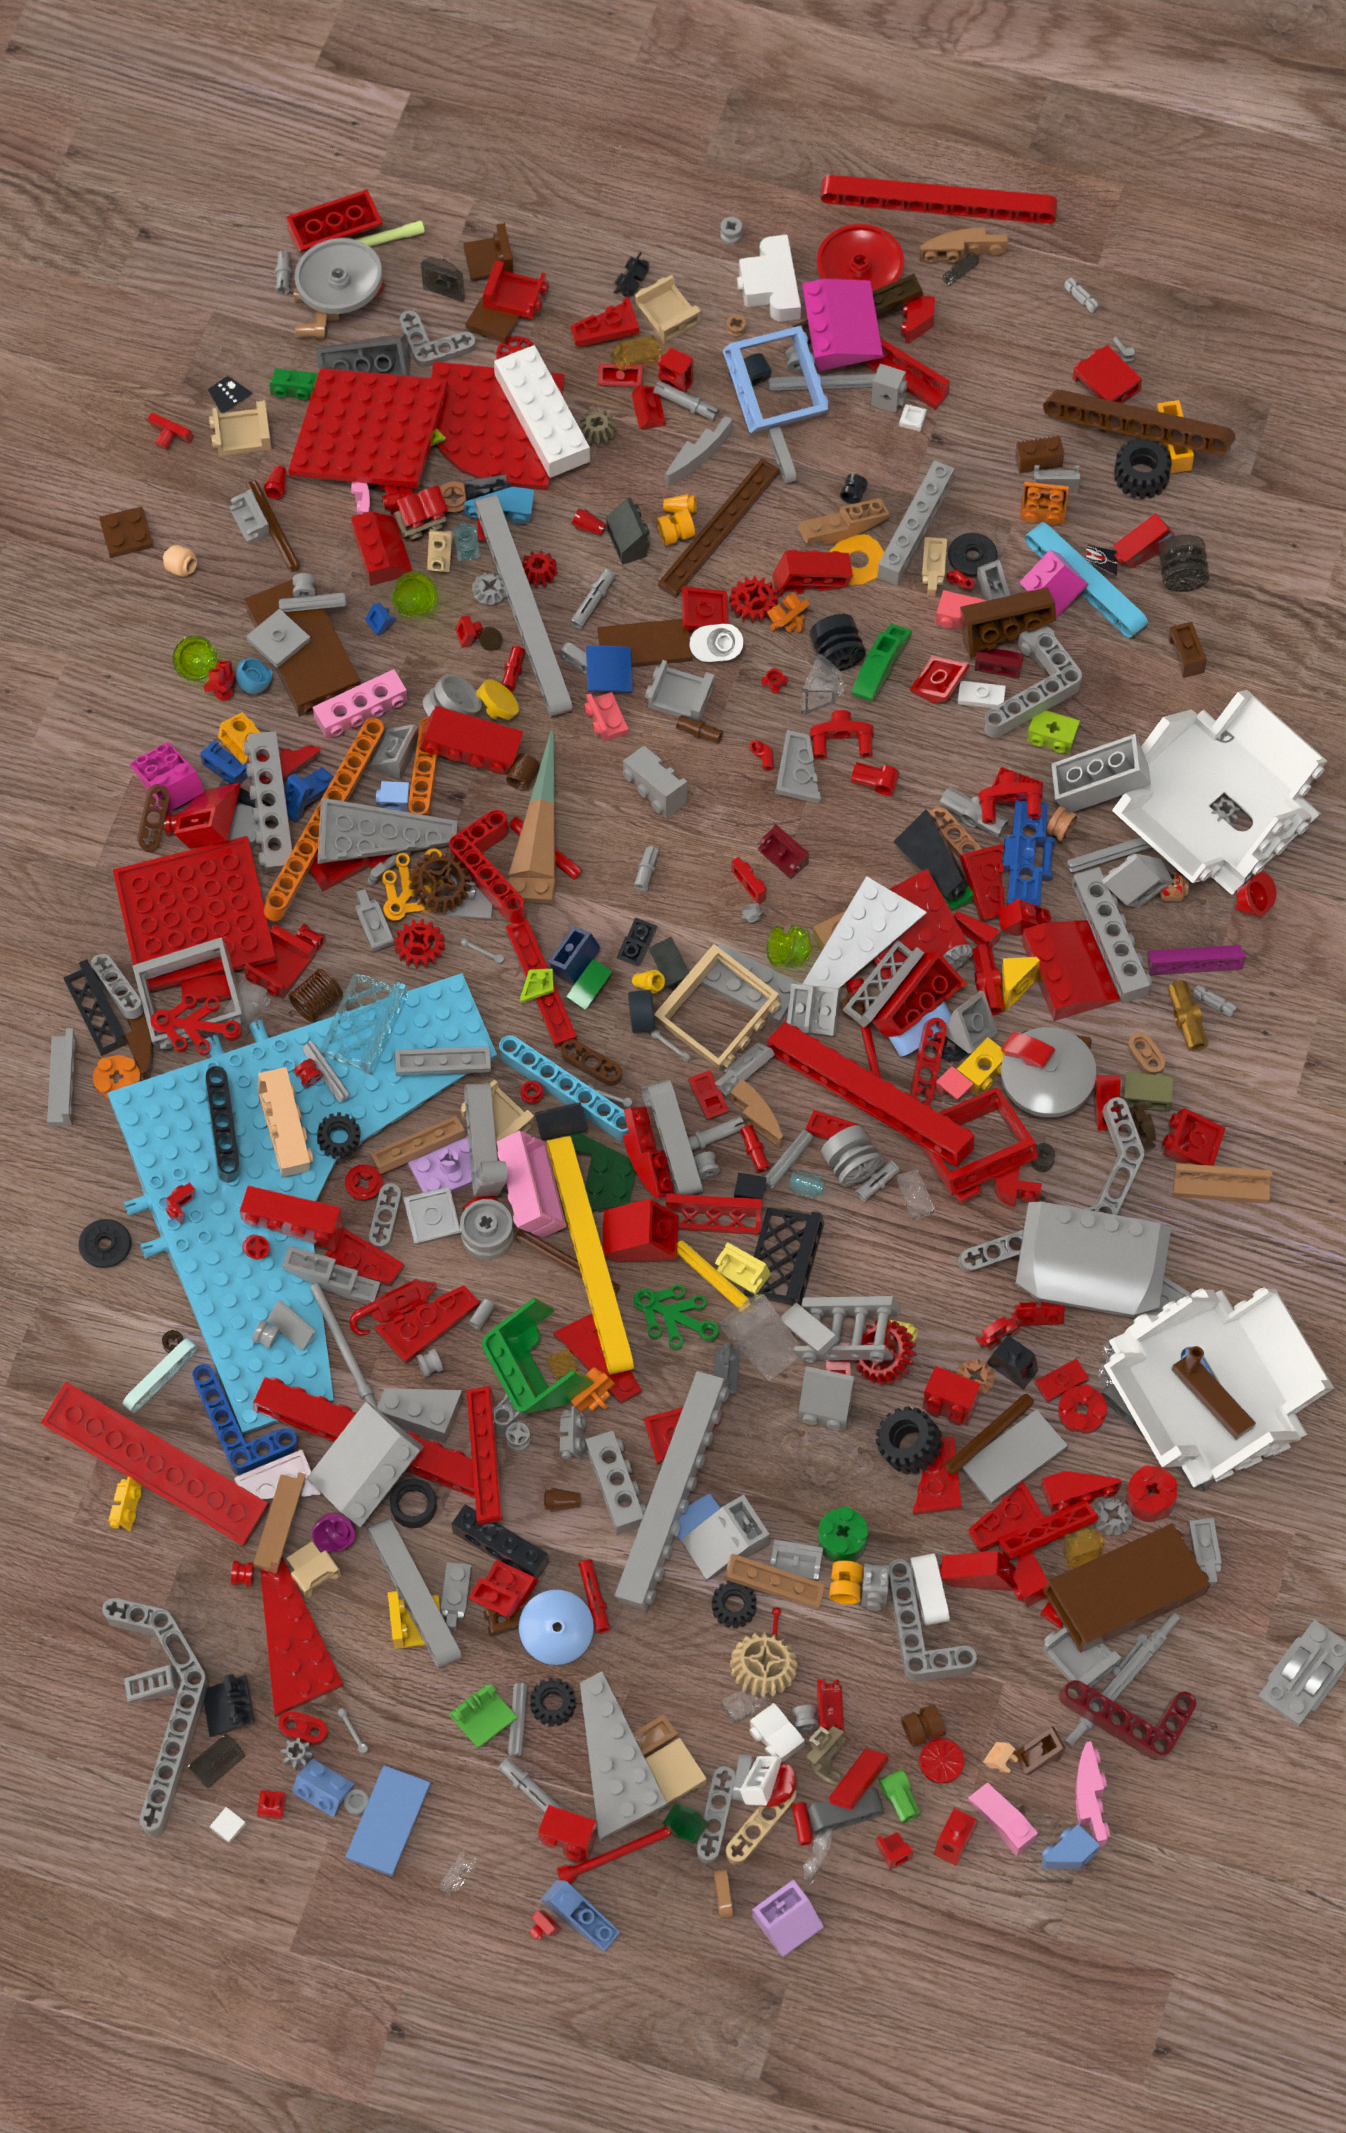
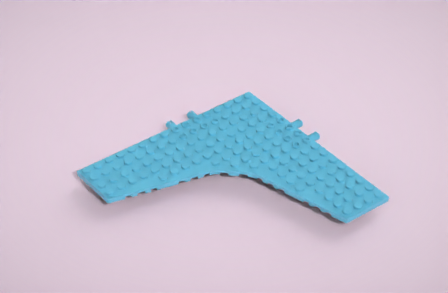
(172, 1145)

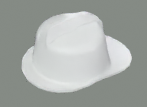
(716, 642)

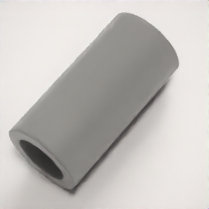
(481, 1314)

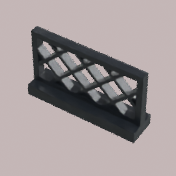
(805, 1253)

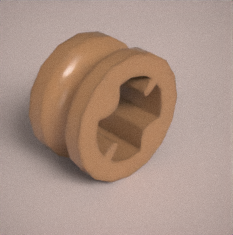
(739, 321)

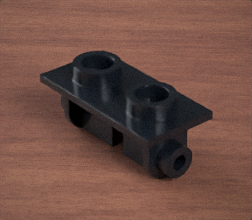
(626, 282)
(484, 486)

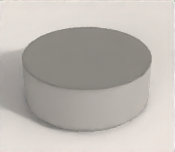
(356, 1802)

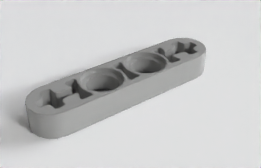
(116, 986)
(718, 1815)

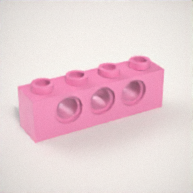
(366, 694)

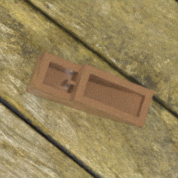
(756, 1112)
(655, 1735)

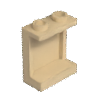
(667, 309)
(241, 431)
(507, 1115)
(676, 1771)

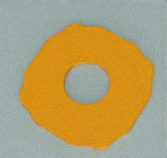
(867, 545)

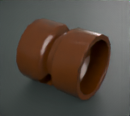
(923, 1725)

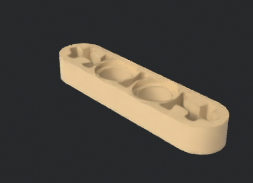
(765, 1827)

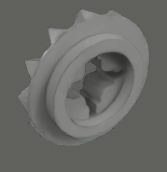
(488, 596)
(958, 955)
(1115, 1526)

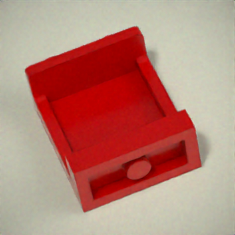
(514, 292)
(1108, 376)
(334, 872)
(292, 960)

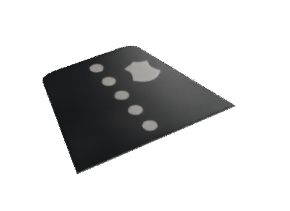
(228, 393)

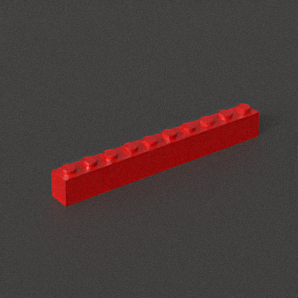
(871, 1094)
(328, 1421)

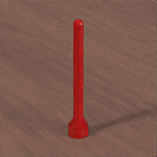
(852, 987)
(570, 1872)

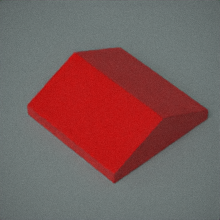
(939, 679)

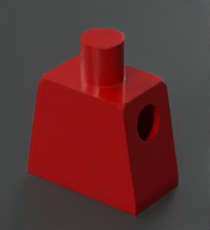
(957, 1835)

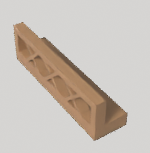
(1222, 1183)
(279, 1522)

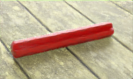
(562, 860)

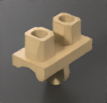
(439, 550)

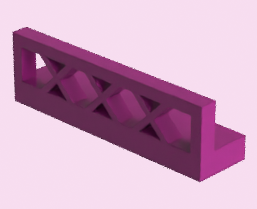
(1195, 960)

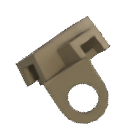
(824, 1750)

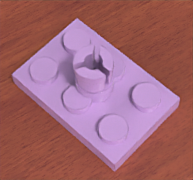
(444, 1168)

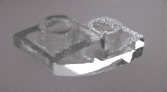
(821, 1849)

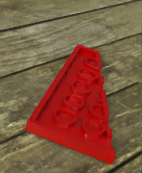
(296, 1653)

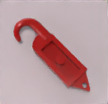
(393, 1303)

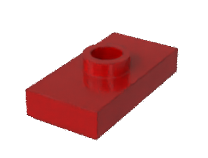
(826, 1125)
(1060, 1380)

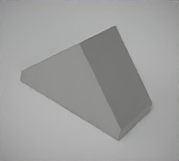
(992, 581)

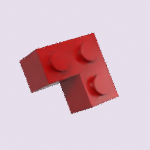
(569, 1831)

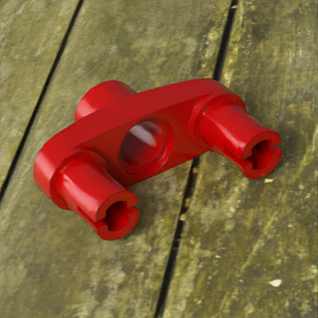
(842, 728)
(1010, 790)

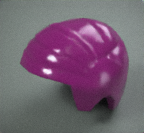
(333, 1532)

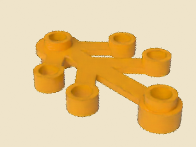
(406, 893)

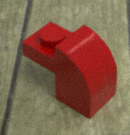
(1105, 1089)
(1009, 1188)

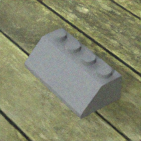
(1100, 774)

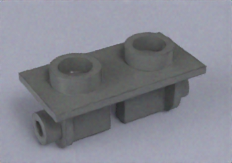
(727, 1365)

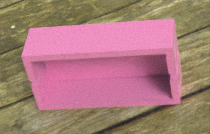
(531, 1184)

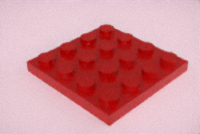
(933, 931)

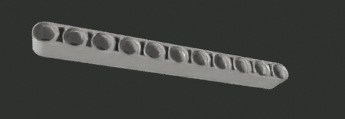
(523, 605)

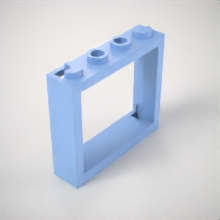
(745, 390)

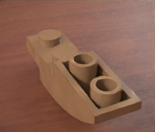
(953, 245)
(847, 523)

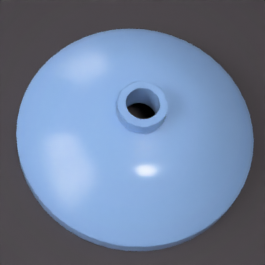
(537, 1630)

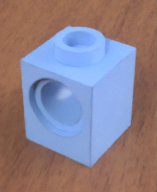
(393, 796)

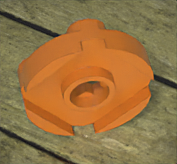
(111, 1066)

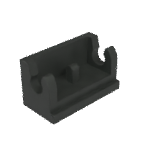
(669, 962)

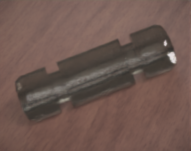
(960, 268)

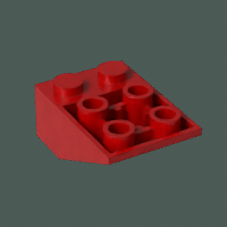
(208, 817)

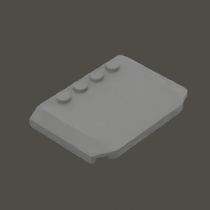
(1092, 1259)

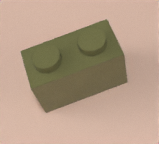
(1152, 1089)

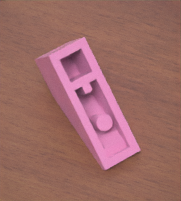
(1004, 1819)

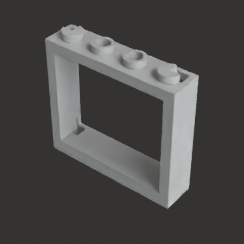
(181, 960)

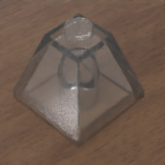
(821, 686)

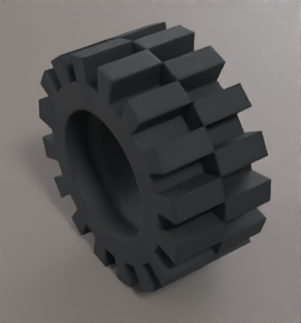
(344, 1123)
(734, 1618)
(556, 1716)

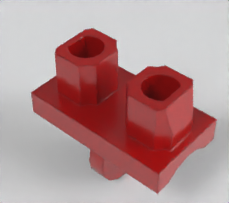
(221, 680)

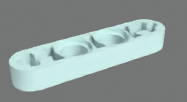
(160, 1375)

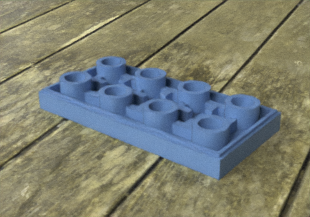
(388, 1821)

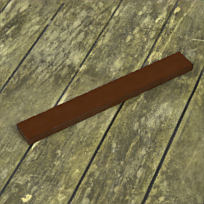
(718, 528)

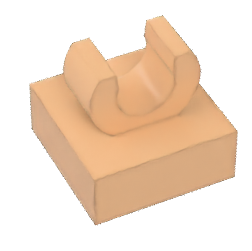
(999, 1756)

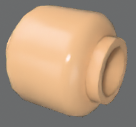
(180, 560)

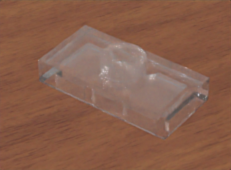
(915, 1194)

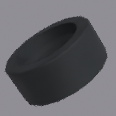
(413, 1485)

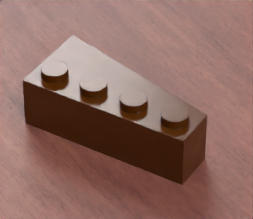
(1005, 618)

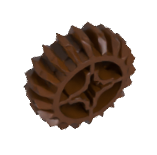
(431, 878)

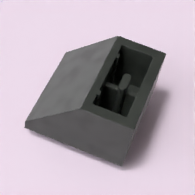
(628, 532)

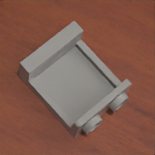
(679, 692)
(1087, 1666)

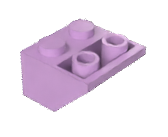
(787, 1918)

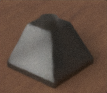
(442, 278)

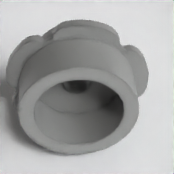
(751, 912)

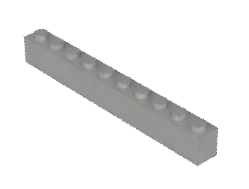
(671, 1491)

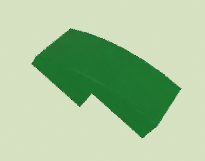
(589, 984)

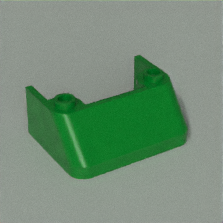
(510, 1356)

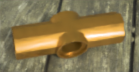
(1187, 1015)

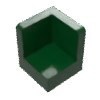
(685, 1823)

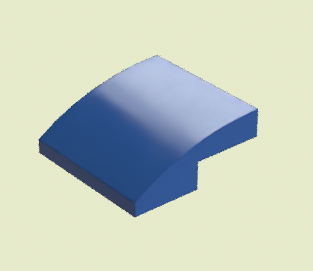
(609, 669)

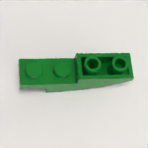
(879, 661)

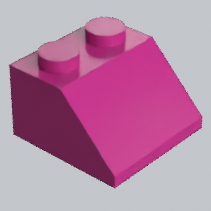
(1059, 577)

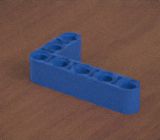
(230, 1428)

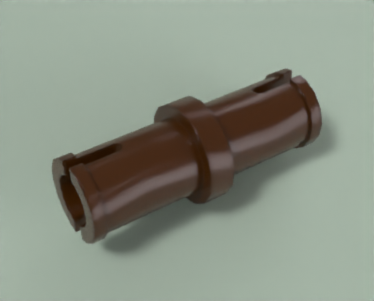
(699, 729)

